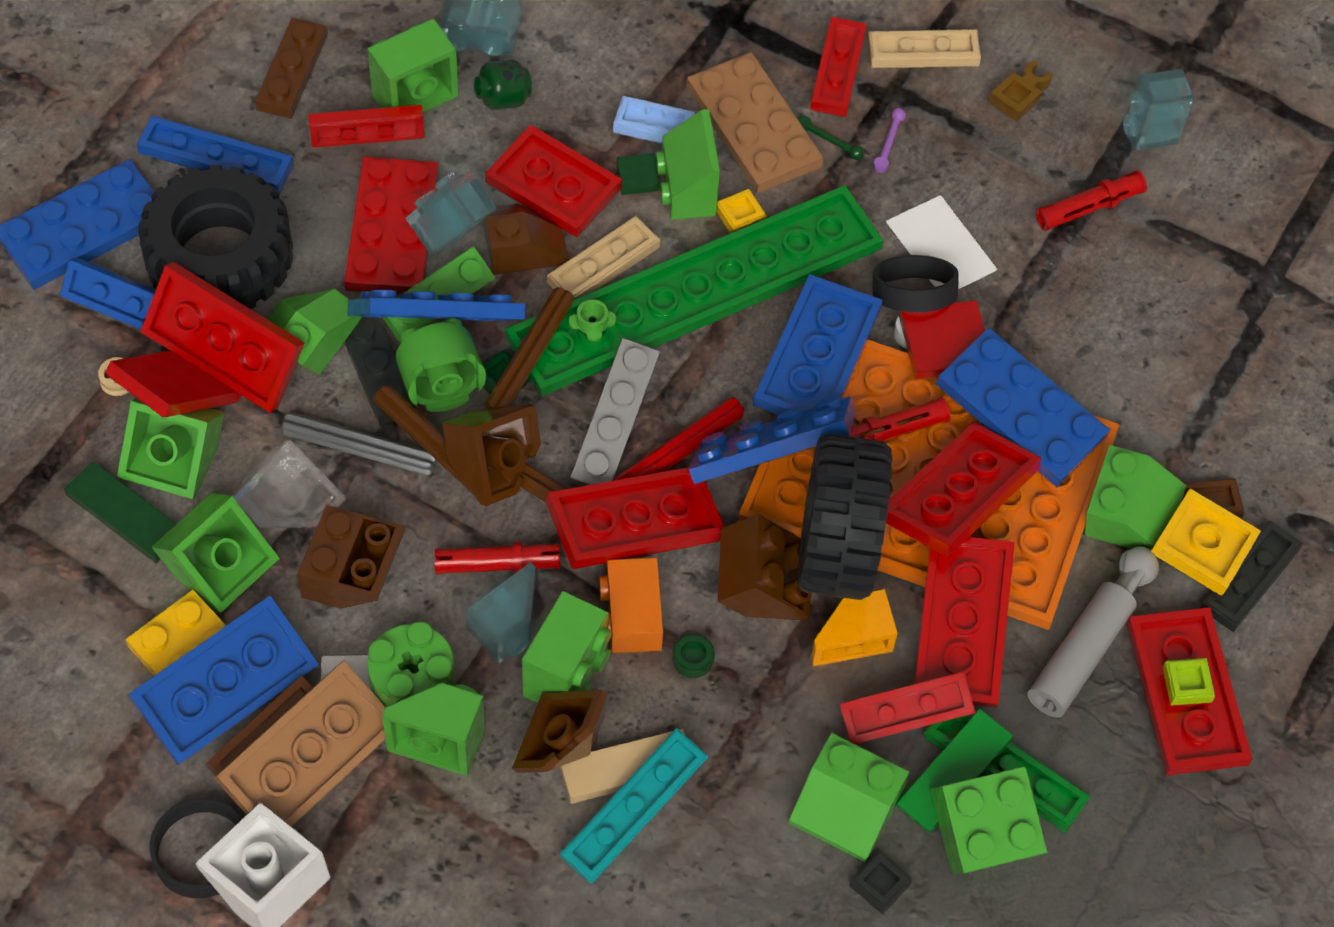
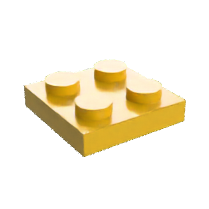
(1205, 542)
(174, 632)

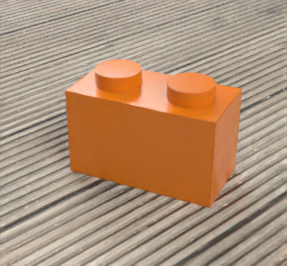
(633, 605)

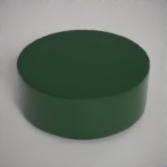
(693, 656)

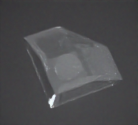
(286, 490)

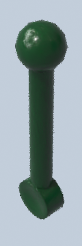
(855, 152)

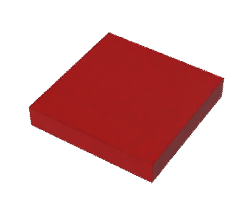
(940, 336)

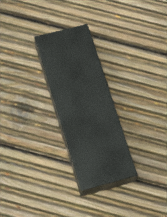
(1257, 573)

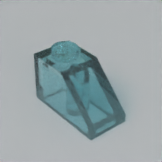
(505, 615)

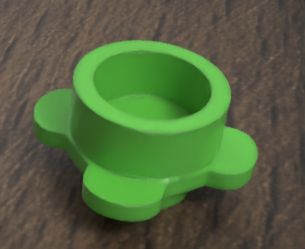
(592, 310)

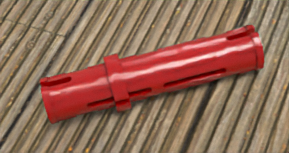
(1105, 195)
(931, 412)
(496, 558)

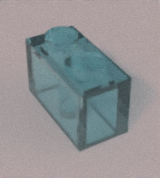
(1158, 109)
(450, 212)

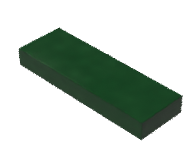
(119, 509)

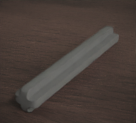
(358, 443)

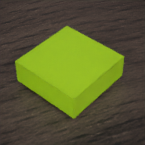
(1188, 681)

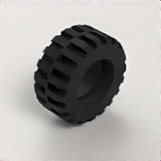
(219, 200)
(845, 516)

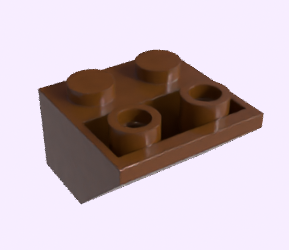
(348, 558)
(761, 571)

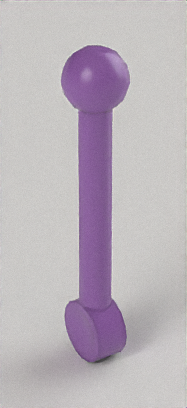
(881, 163)

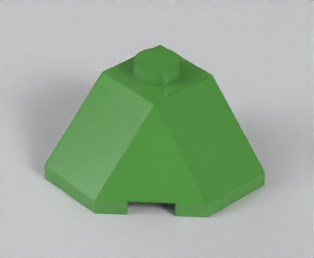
(318, 321)

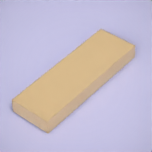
(923, 48)
(605, 259)
(607, 768)

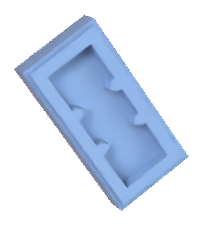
(647, 119)

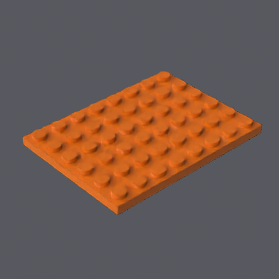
(1038, 517)

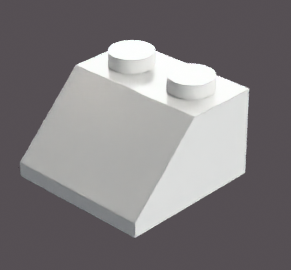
(264, 869)

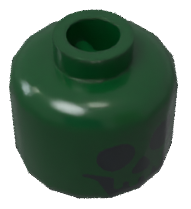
(503, 84)

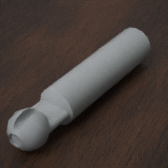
(1092, 634)

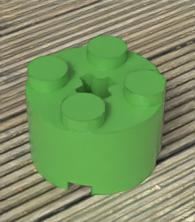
(440, 365)
(406, 651)

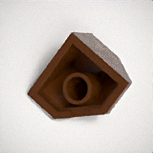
(522, 240)
(492, 449)
(561, 730)

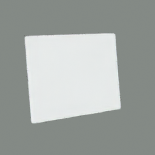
(937, 232)

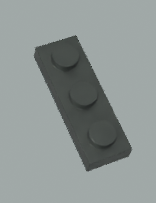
(374, 362)

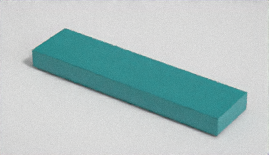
(633, 806)

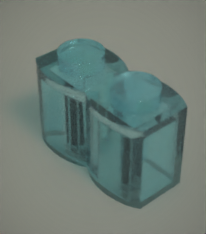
(482, 25)

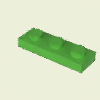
(462, 275)

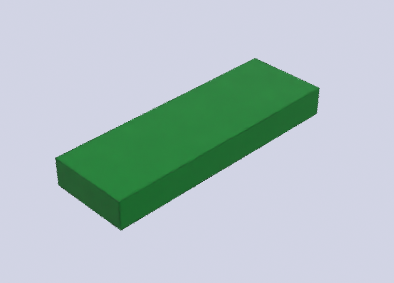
(961, 760)

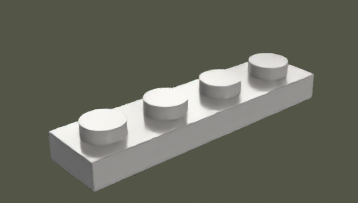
(615, 414)

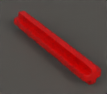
(687, 440)

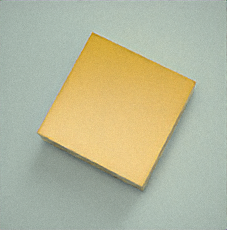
(740, 210)

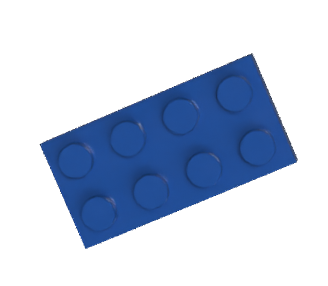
(77, 224)
(424, 306)
(818, 347)
(1022, 405)
(775, 439)
(223, 680)

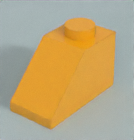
(856, 630)

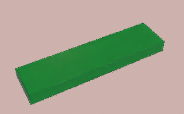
(1053, 795)

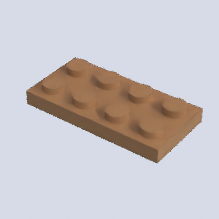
(754, 122)
(307, 748)

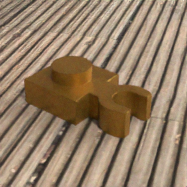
(1020, 94)

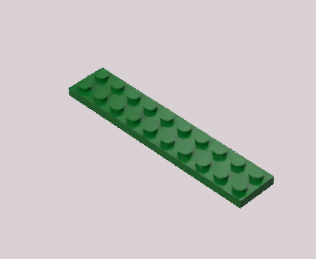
(708, 284)

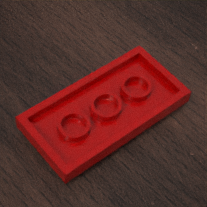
(382, 243)
(222, 337)
(960, 489)
(634, 517)
(967, 616)
(1190, 734)

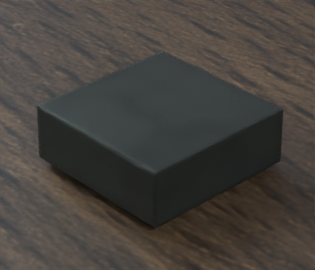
(881, 882)

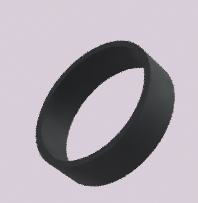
(915, 267)
(174, 814)

